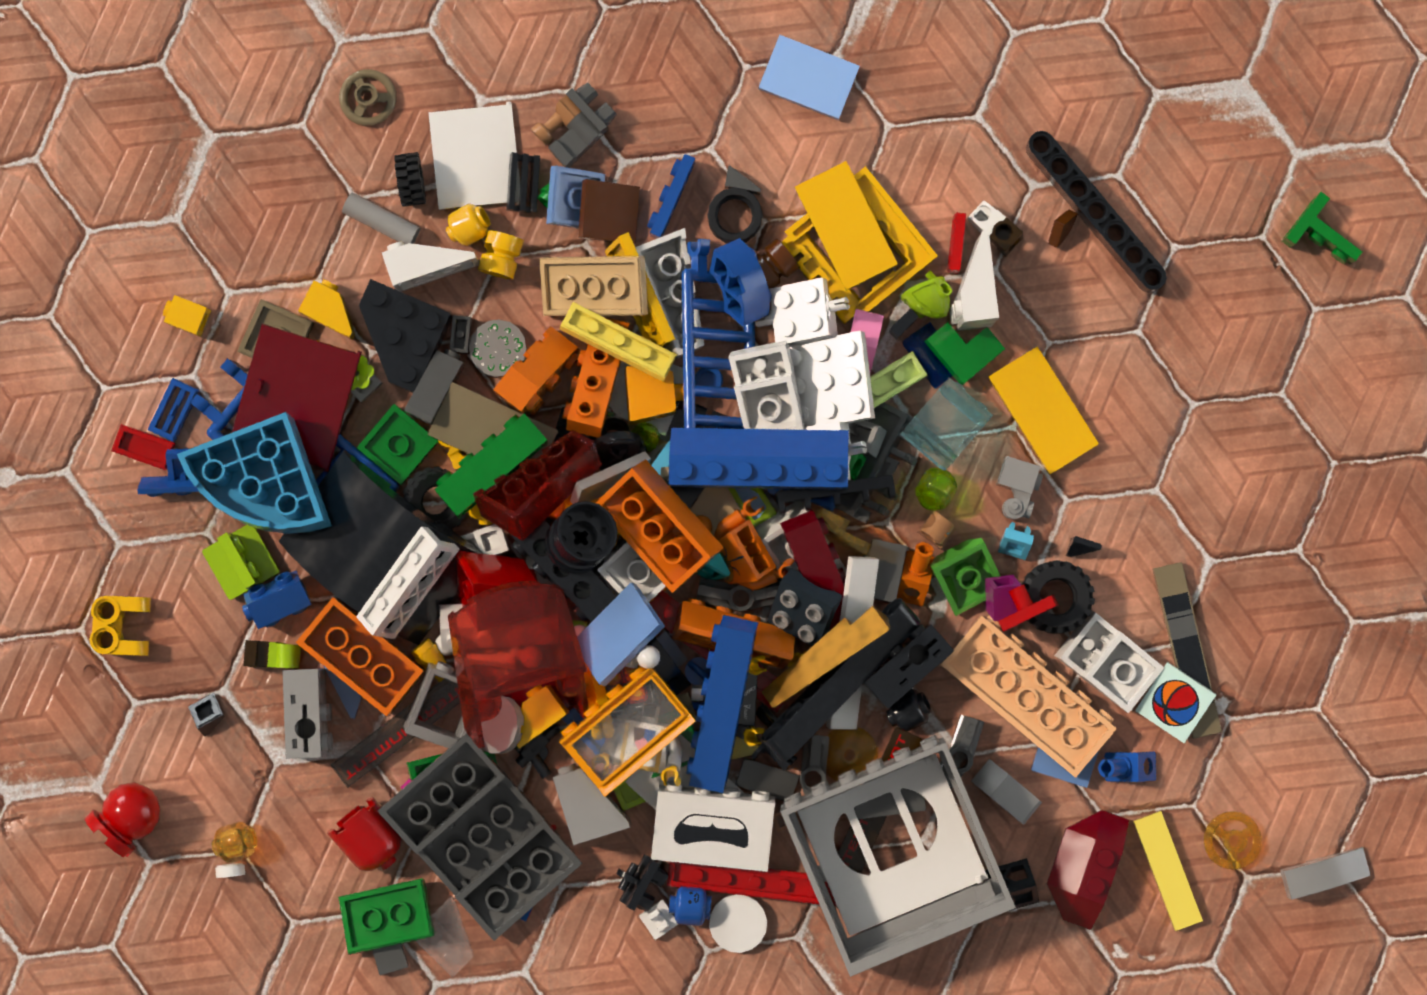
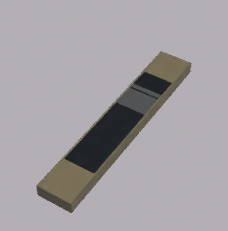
(1185, 637)

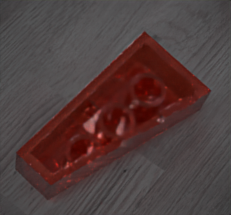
(539, 486)

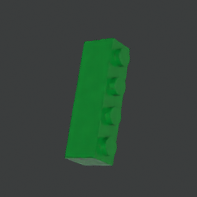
(498, 457)

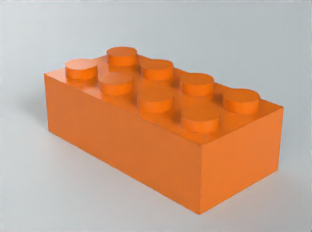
(360, 660)

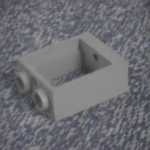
(426, 730)

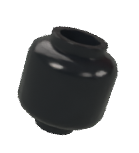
(910, 711)

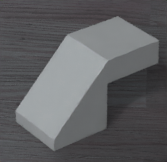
(1006, 791)

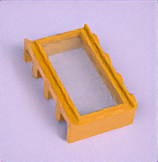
(626, 729)

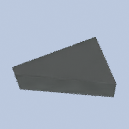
(737, 180)

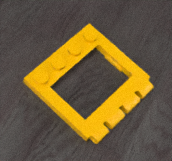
(895, 228)

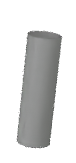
(380, 219)

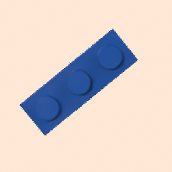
(670, 196)

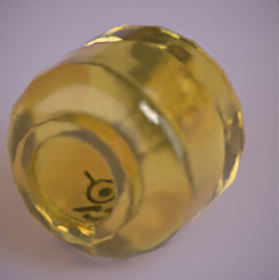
(234, 842)

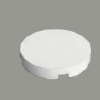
(738, 923)

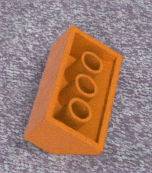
(659, 526)
(696, 623)

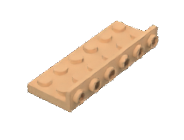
(1029, 695)

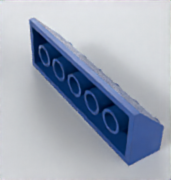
(758, 458)

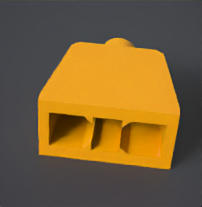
(650, 397)

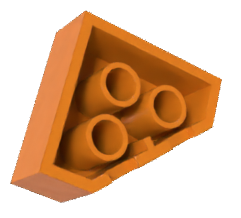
(540, 372)

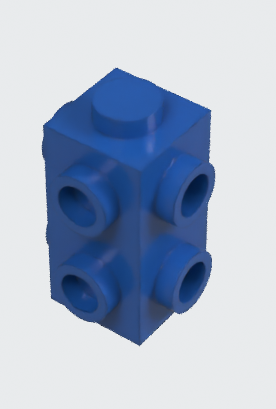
(276, 600)

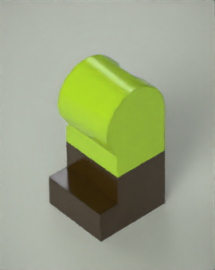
(271, 654)

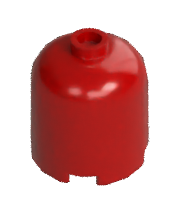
(367, 837)

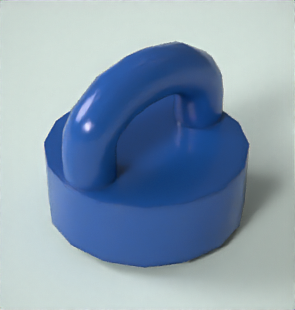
(696, 671)

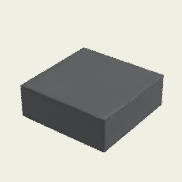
(390, 959)

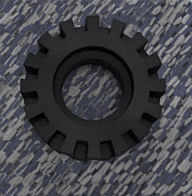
(410, 179)

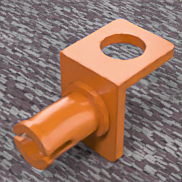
(916, 573)

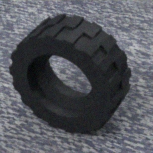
(420, 485)

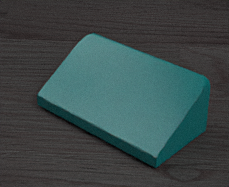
(714, 569)

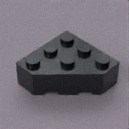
(403, 332)

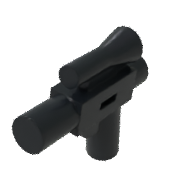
(537, 752)

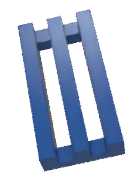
(163, 405)

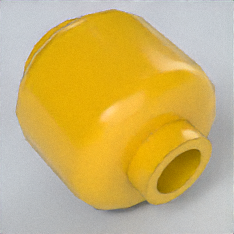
(468, 224)

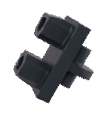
(636, 881)

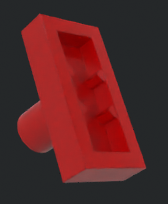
(1025, 607)

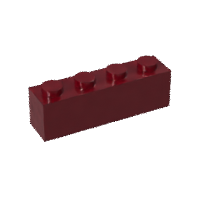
(814, 555)

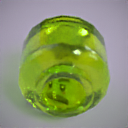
(936, 489)

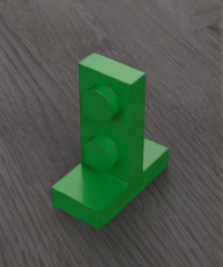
(1321, 233)

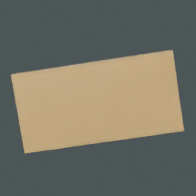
(597, 283)

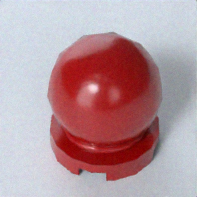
(126, 816)

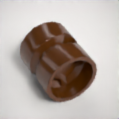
(777, 263)

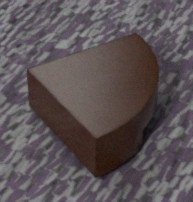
(1062, 227)

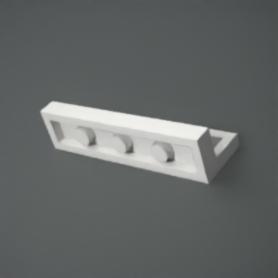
(404, 582)

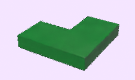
(961, 358)

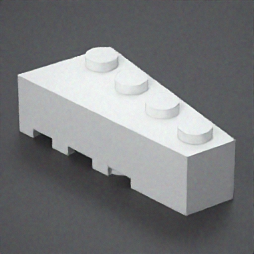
(664, 265)

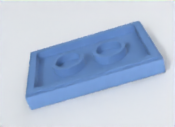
(618, 634)

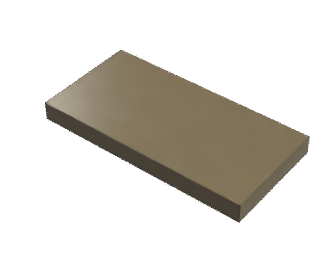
(471, 418)

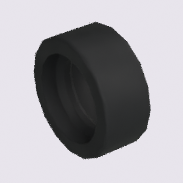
(738, 194)

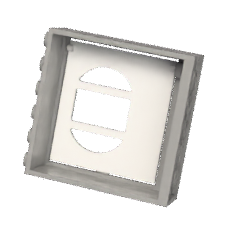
(885, 894)

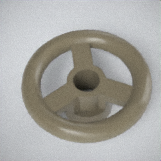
(362, 88)

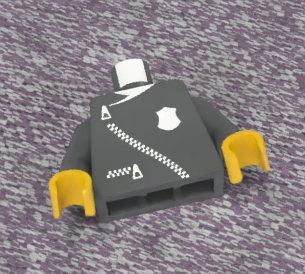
(748, 710)

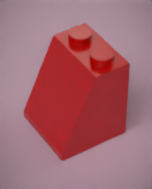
(483, 571)

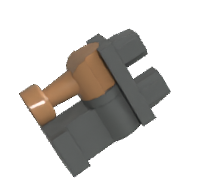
(583, 125)

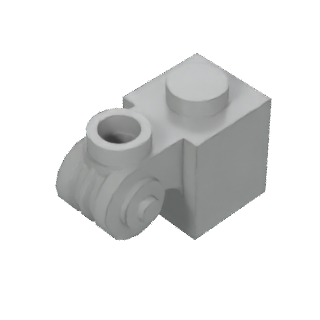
(1021, 480)

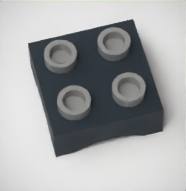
(803, 608)

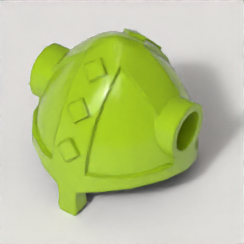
(929, 297)

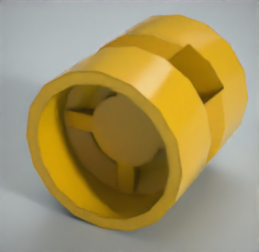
(500, 255)

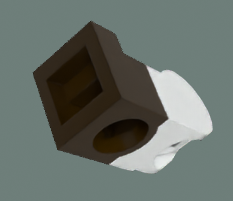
(1002, 231)

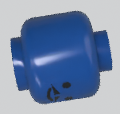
(690, 906)

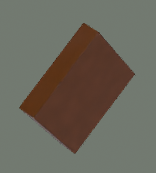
(608, 210)

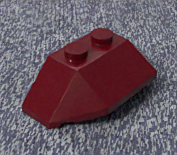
(1087, 866)

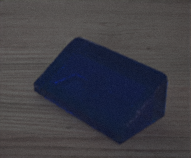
(932, 365)

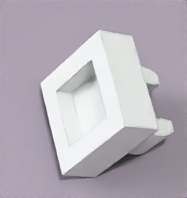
(658, 919)

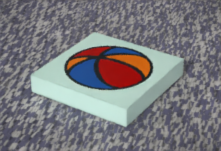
(1176, 702)

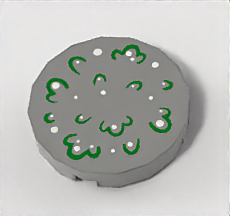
(497, 347)

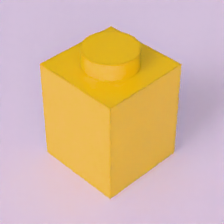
(186, 315)

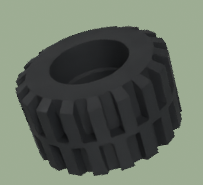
(1080, 588)

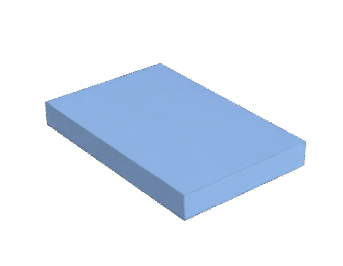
(808, 77)

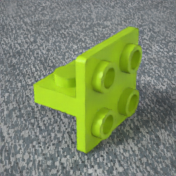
(240, 561)

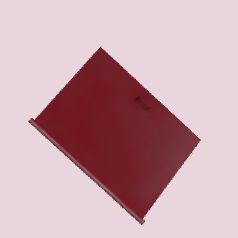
(305, 381)

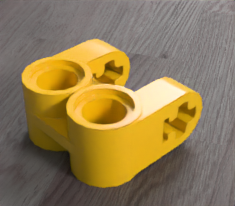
(115, 625)

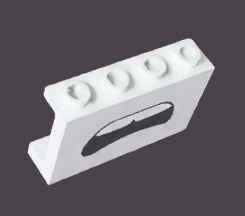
(713, 827)

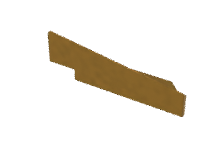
(827, 653)

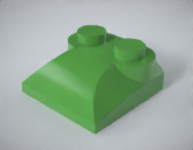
(963, 573)

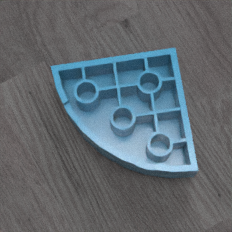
(260, 477)

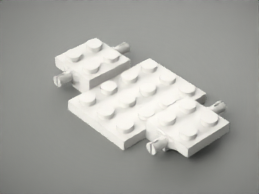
(827, 366)

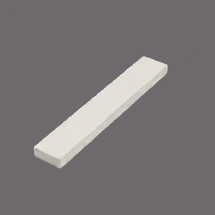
(857, 599)

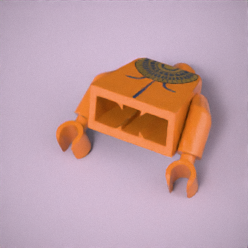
(745, 552)

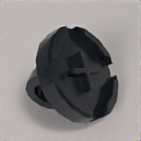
(618, 445)

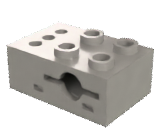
(306, 714)

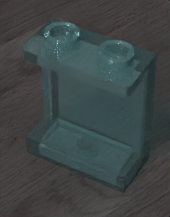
(946, 424)

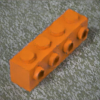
(592, 390)

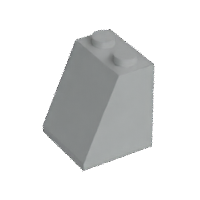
(585, 807)

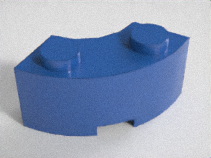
(741, 282)

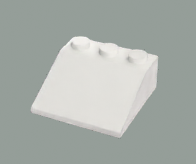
(976, 298)

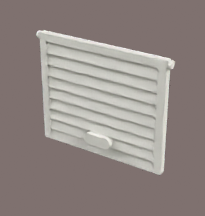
(473, 155)

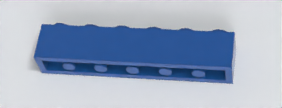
(722, 704)

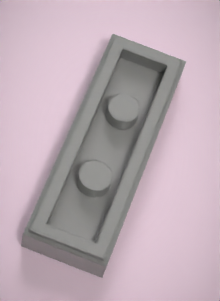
(600, 482)

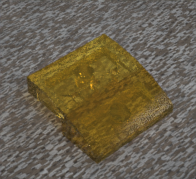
(837, 526)

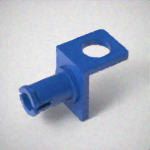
(1128, 766)

